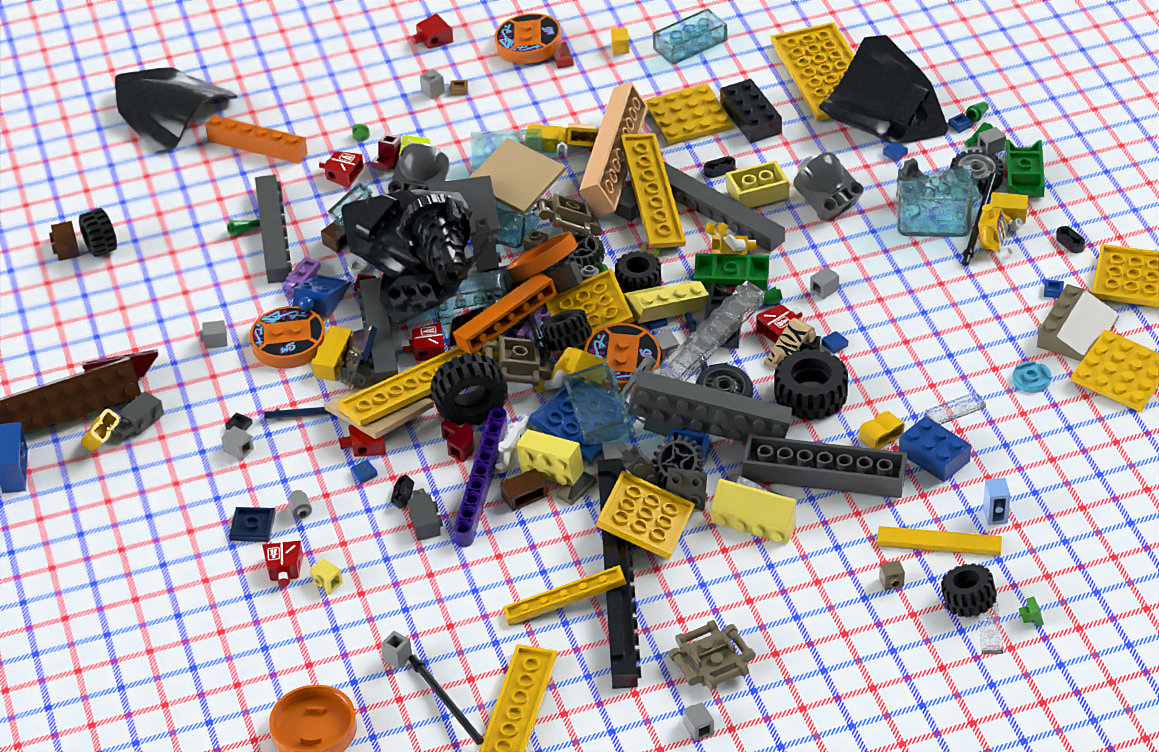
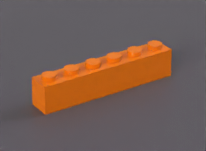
(256, 139)
(505, 313)

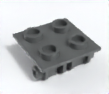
(349, 374)
(688, 485)

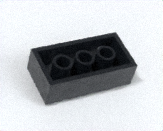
(751, 110)

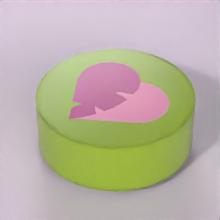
(645, 247)

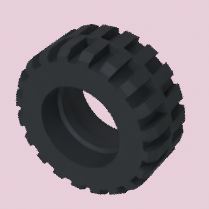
(811, 367)
(464, 373)

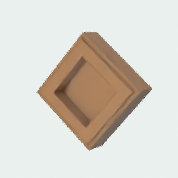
(459, 87)

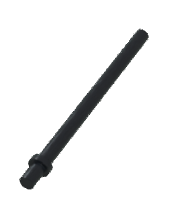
(968, 253)
(539, 341)
(420, 667)

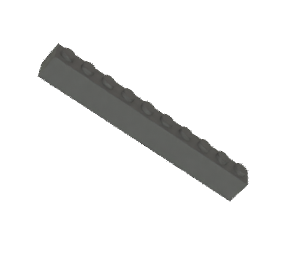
(724, 210)

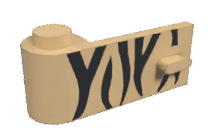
(790, 341)

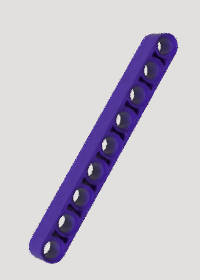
(480, 477)

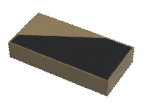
(571, 494)

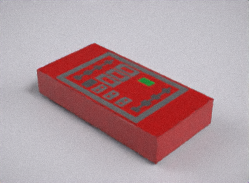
(563, 56)

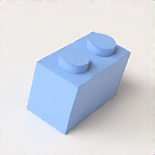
(996, 501)

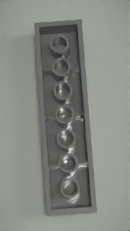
(706, 408)
(824, 466)

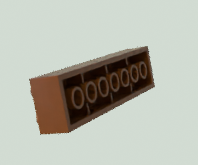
(71, 395)

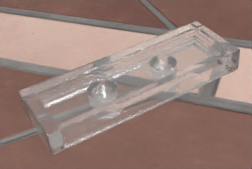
(956, 408)
(990, 631)

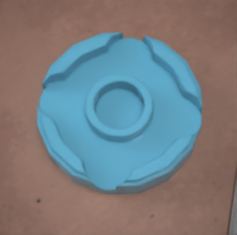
(1031, 377)

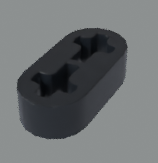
(719, 167)
(1070, 239)
(402, 491)

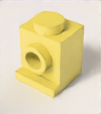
(326, 575)

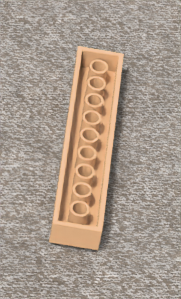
(607, 164)

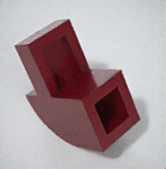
(388, 153)
(459, 440)

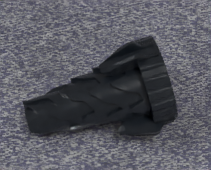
(436, 233)

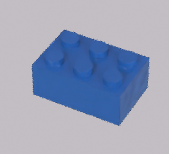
(935, 448)
(13, 458)

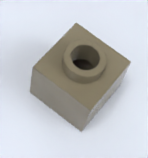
(533, 239)
(891, 575)

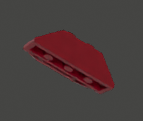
(141, 361)

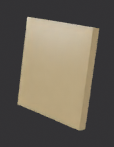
(519, 175)
(383, 424)

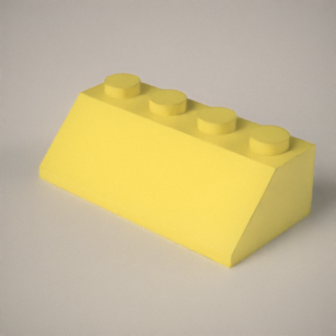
(666, 300)
(754, 511)

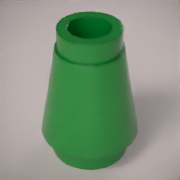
(976, 111)

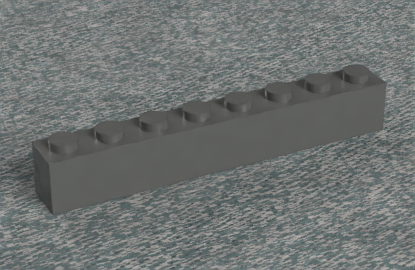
(272, 230)
(382, 351)

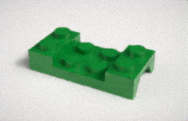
(1025, 169)
(731, 269)

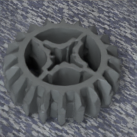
(588, 252)
(686, 459)

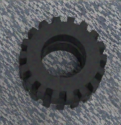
(97, 232)
(638, 271)
(566, 329)
(968, 590)

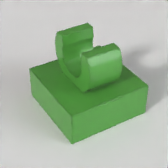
(1031, 612)

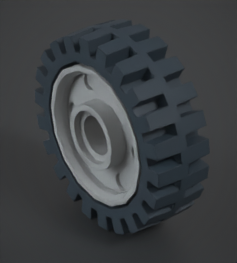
(981, 166)

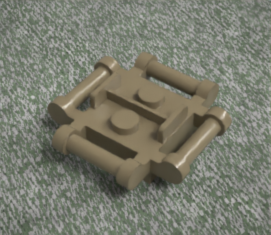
(568, 214)
(520, 359)
(713, 657)

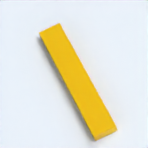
(939, 540)
(564, 595)

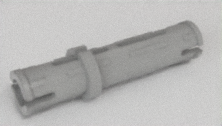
(648, 362)

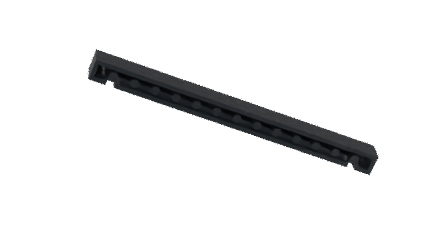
(619, 600)

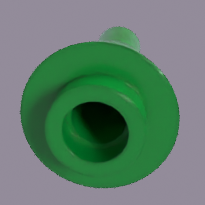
(985, 126)
(236, 227)
(772, 296)

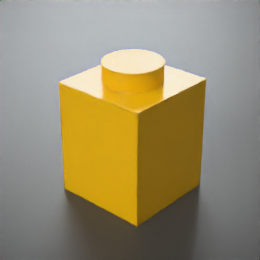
(620, 40)

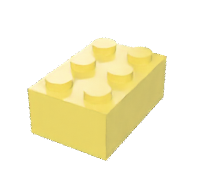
(758, 184)
(552, 456)

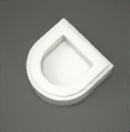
(358, 267)

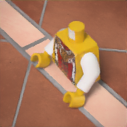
(726, 242)
(559, 371)

